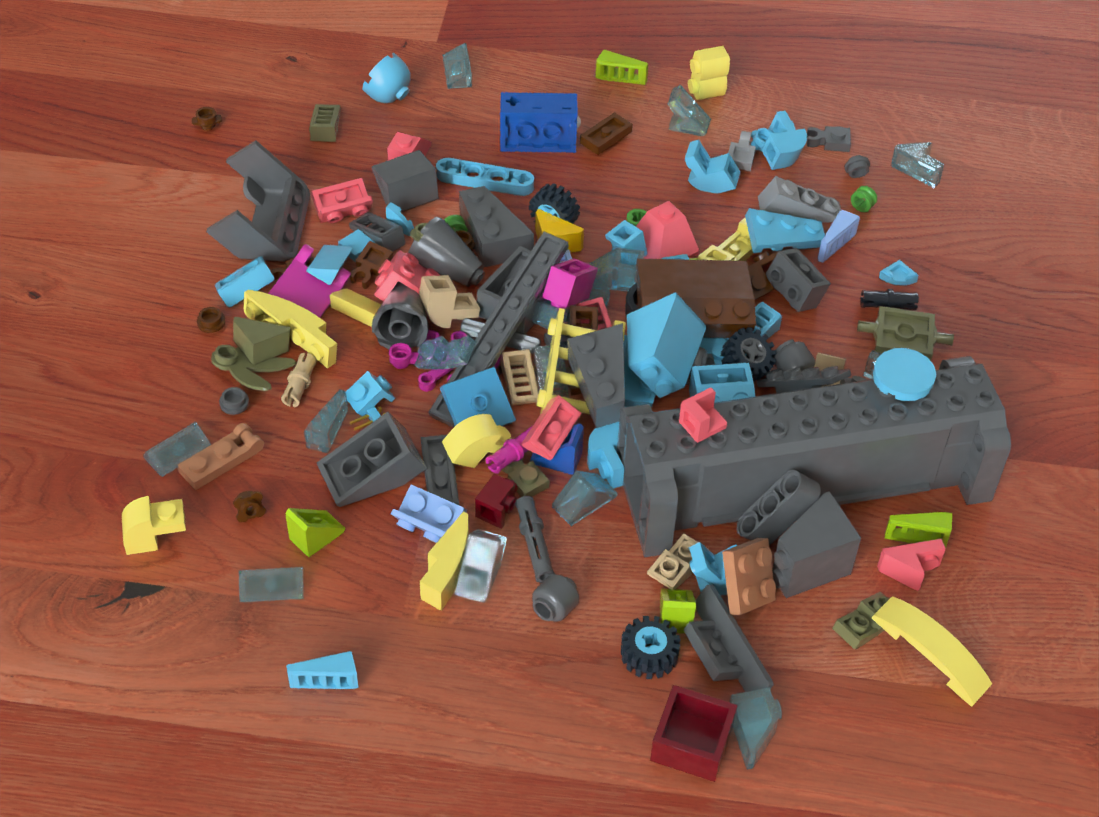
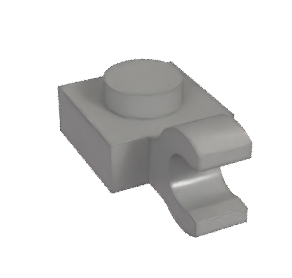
(743, 152)

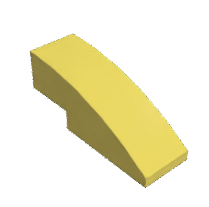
(445, 564)

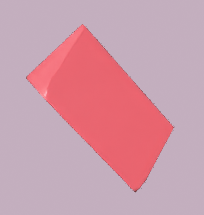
(551, 428)

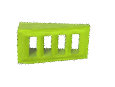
(609, 60)
(919, 527)

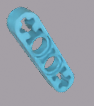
(486, 173)

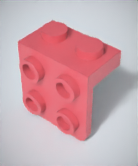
(402, 268)

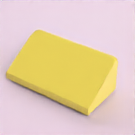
(354, 305)

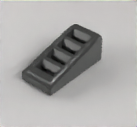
(380, 231)

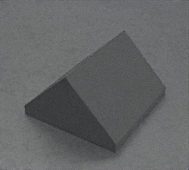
(407, 180)

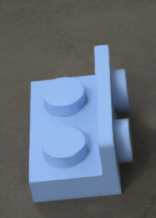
(426, 513)

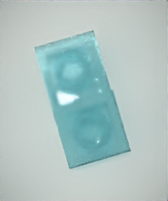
(443, 354)

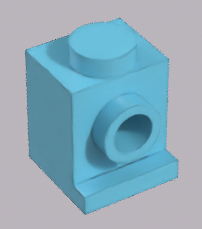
(627, 236)

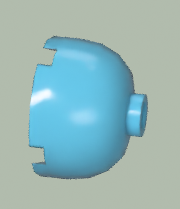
(388, 80)

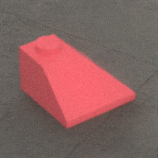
(667, 233)

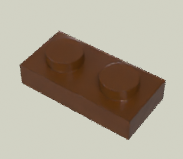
(606, 133)

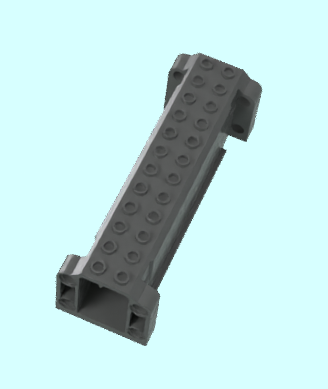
(837, 434)

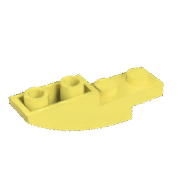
(305, 327)

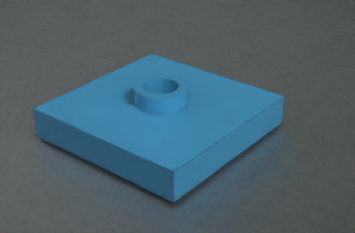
(478, 395)

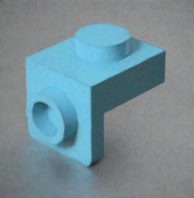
(368, 392)

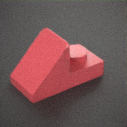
(910, 561)

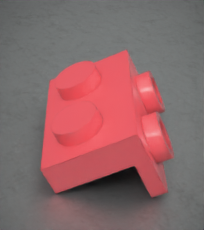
(341, 200)

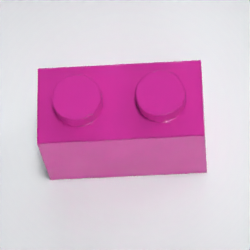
(569, 283)

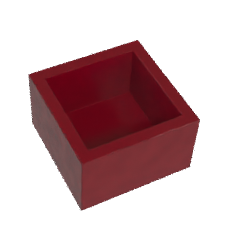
(693, 733)

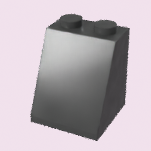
(815, 548)

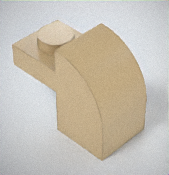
(444, 302)

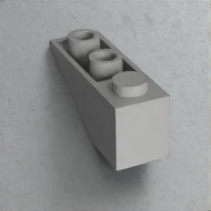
(791, 199)

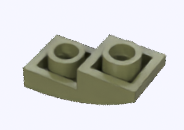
(858, 626)

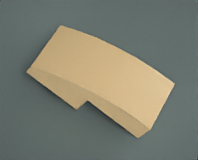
(674, 565)

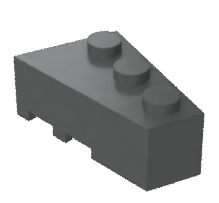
(492, 226)

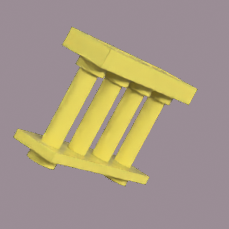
(556, 329)

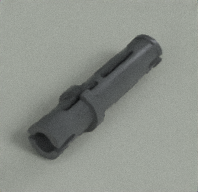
(527, 511)

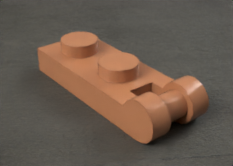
(220, 456)

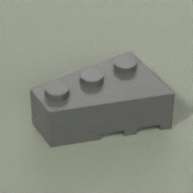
(599, 371)

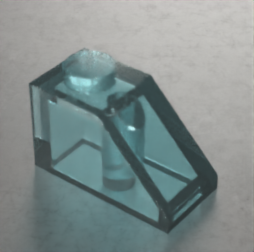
(755, 722)

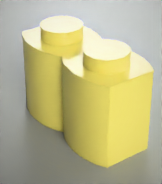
(709, 73)

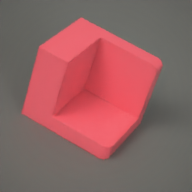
(700, 416)

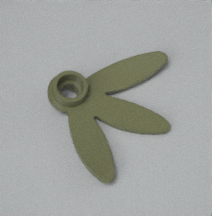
(233, 359)

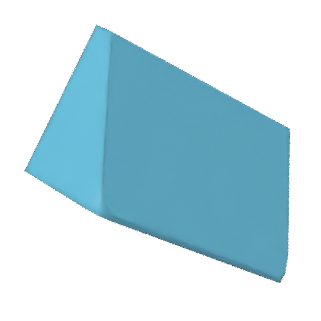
(329, 262)
(249, 277)

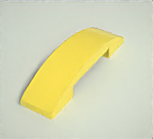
(735, 248)
(937, 645)

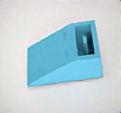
(727, 380)

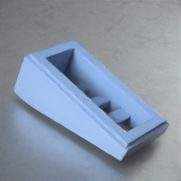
(840, 232)

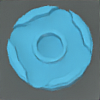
(904, 374)

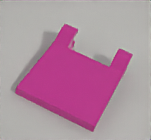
(305, 289)

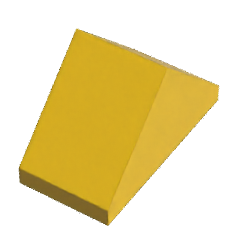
(560, 228)

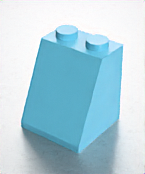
(664, 343)

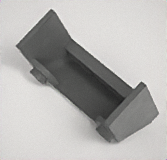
(279, 211)

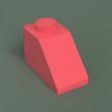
(405, 144)

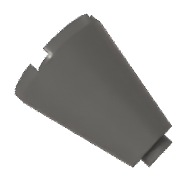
(447, 253)
(401, 318)

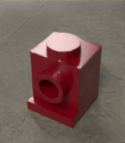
(496, 500)

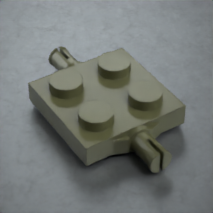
(905, 330)

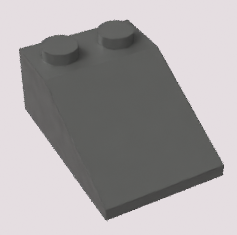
(496, 285)
(371, 462)

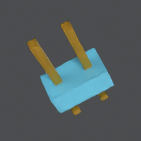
(372, 414)

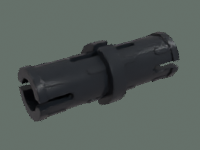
(889, 299)

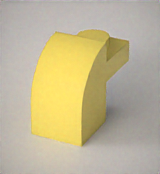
(474, 439)
(146, 520)

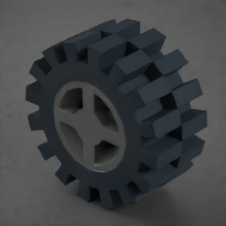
(757, 349)

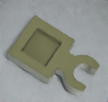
(527, 477)

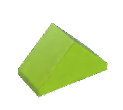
(312, 529)
(677, 608)

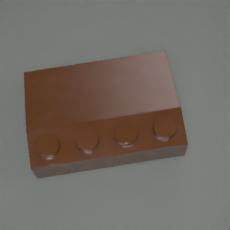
(713, 289)

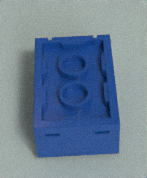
(538, 122)

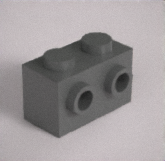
(797, 279)

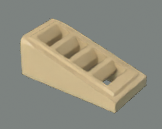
(519, 358)

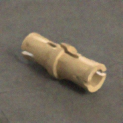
(299, 379)

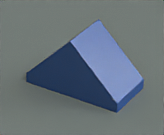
(568, 454)

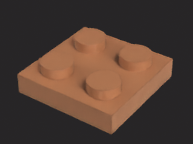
(749, 576)

